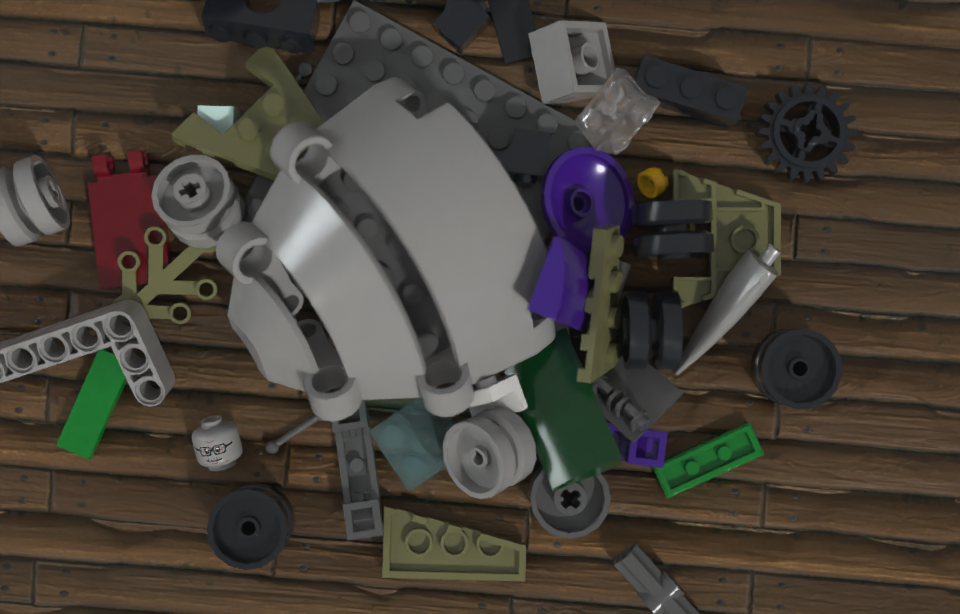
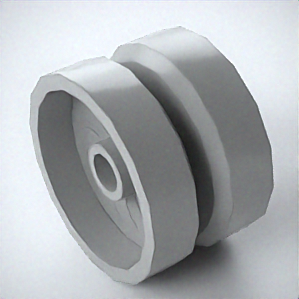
(197, 200)
(31, 202)
(489, 452)

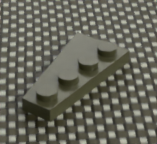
(438, 549)

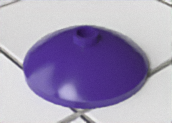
(596, 186)

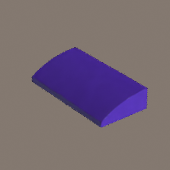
(563, 286)

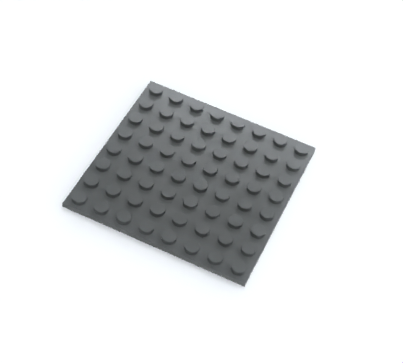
(372, 50)

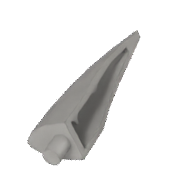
(734, 298)

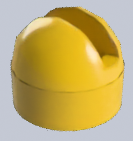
(646, 186)

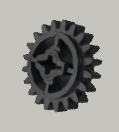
(818, 106)

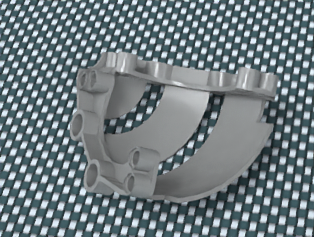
(453, 217)

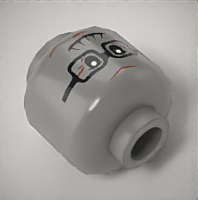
(217, 443)

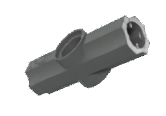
(653, 585)

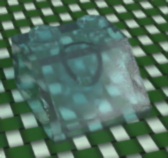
(413, 442)

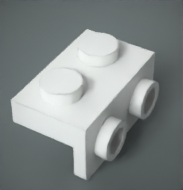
(498, 392)

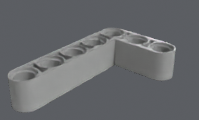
(80, 342)

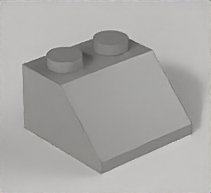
(571, 60)

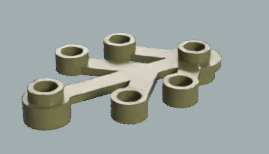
(161, 280)

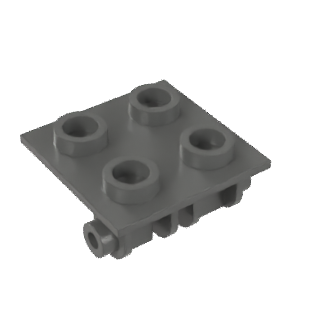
(634, 398)

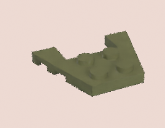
(252, 135)
(738, 225)

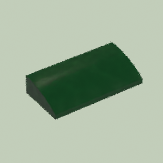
(564, 415)

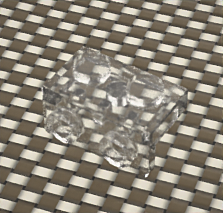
(616, 113)

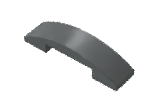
(358, 475)

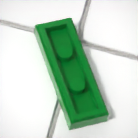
(93, 406)
(708, 459)

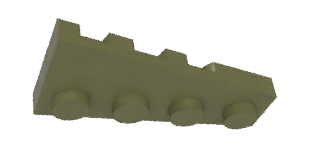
(602, 303)

